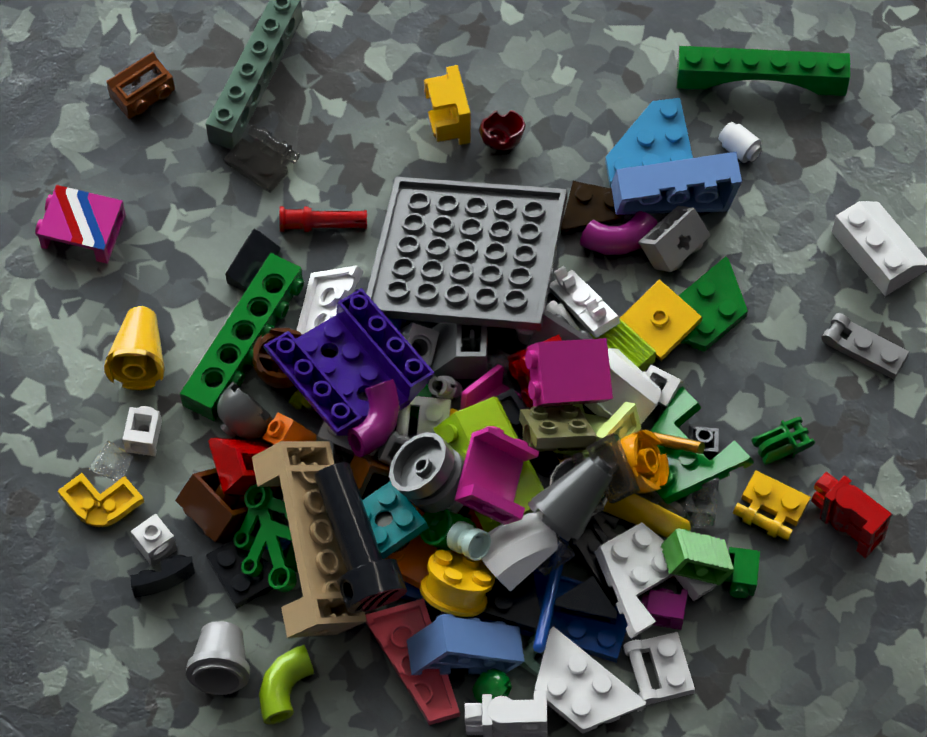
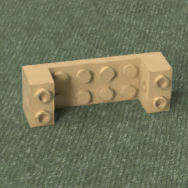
(314, 543)

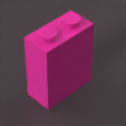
(569, 372)

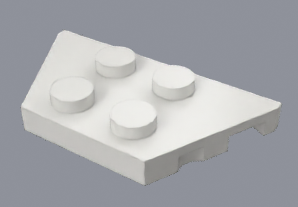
(581, 686)

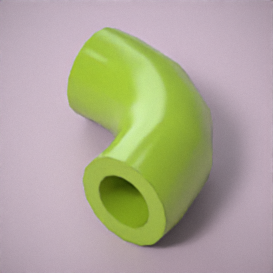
(278, 684)

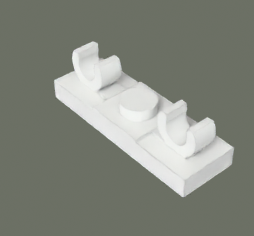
(583, 302)

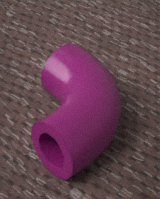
(617, 239)
(380, 420)

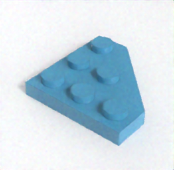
(653, 138)

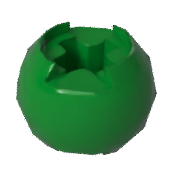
(492, 682)

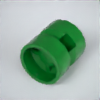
(439, 526)

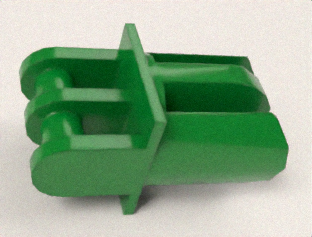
(781, 443)

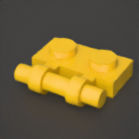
(775, 499)

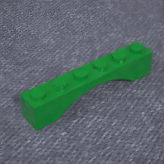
(712, 66)

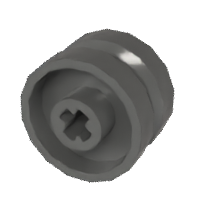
(427, 472)

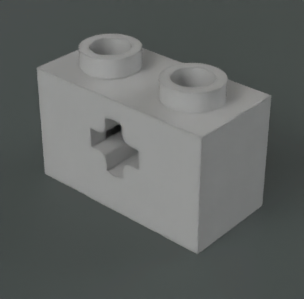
(674, 239)

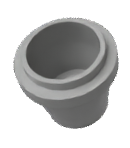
(219, 660)

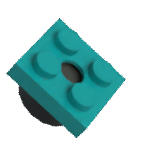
(393, 519)

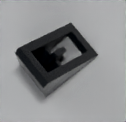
(588, 602)

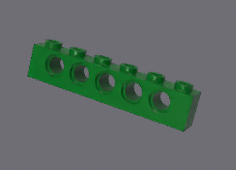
(274, 274)

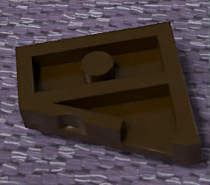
(589, 203)

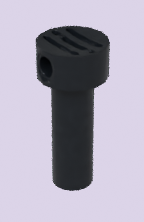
(369, 577)

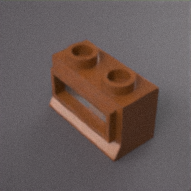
(140, 85)

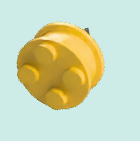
(456, 584)

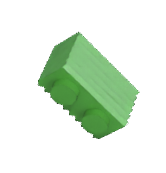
(697, 556)

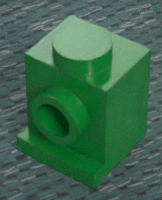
(745, 575)

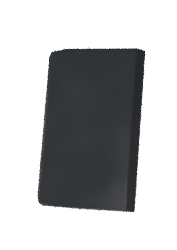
(250, 260)

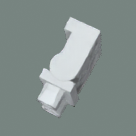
(507, 717)

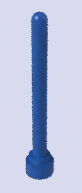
(547, 610)

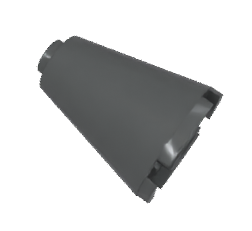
(573, 498)

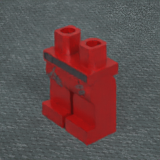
(851, 512)

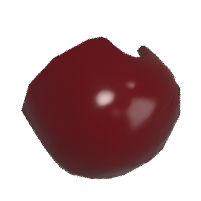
(502, 131)

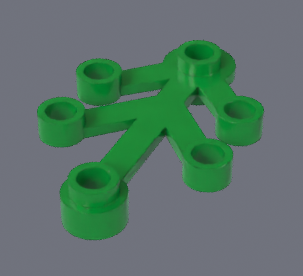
(266, 535)

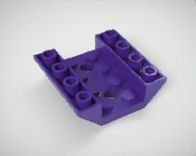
(367, 354)

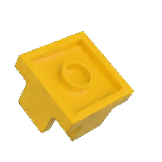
(451, 110)

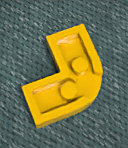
(102, 508)

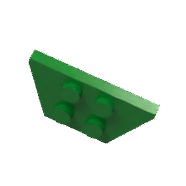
(719, 303)

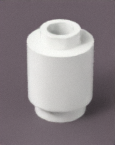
(740, 140)

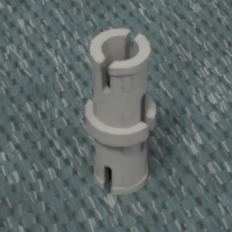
(445, 384)

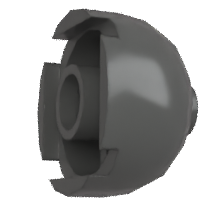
(242, 414)

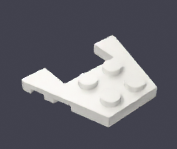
(635, 565)

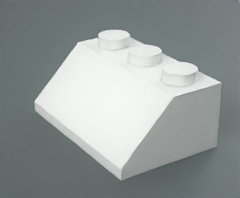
(879, 245)

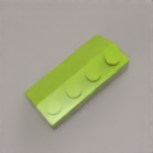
(457, 433)

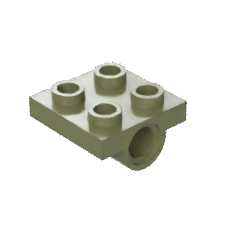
(556, 428)

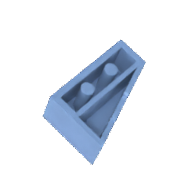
(465, 644)

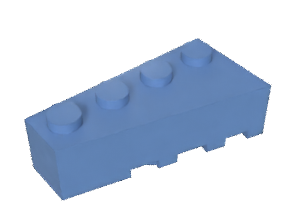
(697, 183)

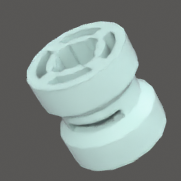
(468, 540)

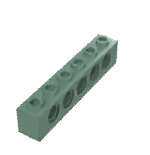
(253, 72)

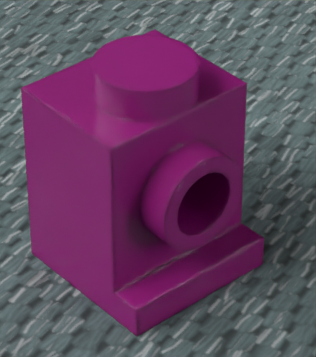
(666, 607)

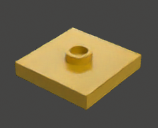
(661, 319)

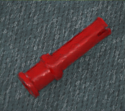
(308, 219)

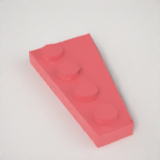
(430, 689)

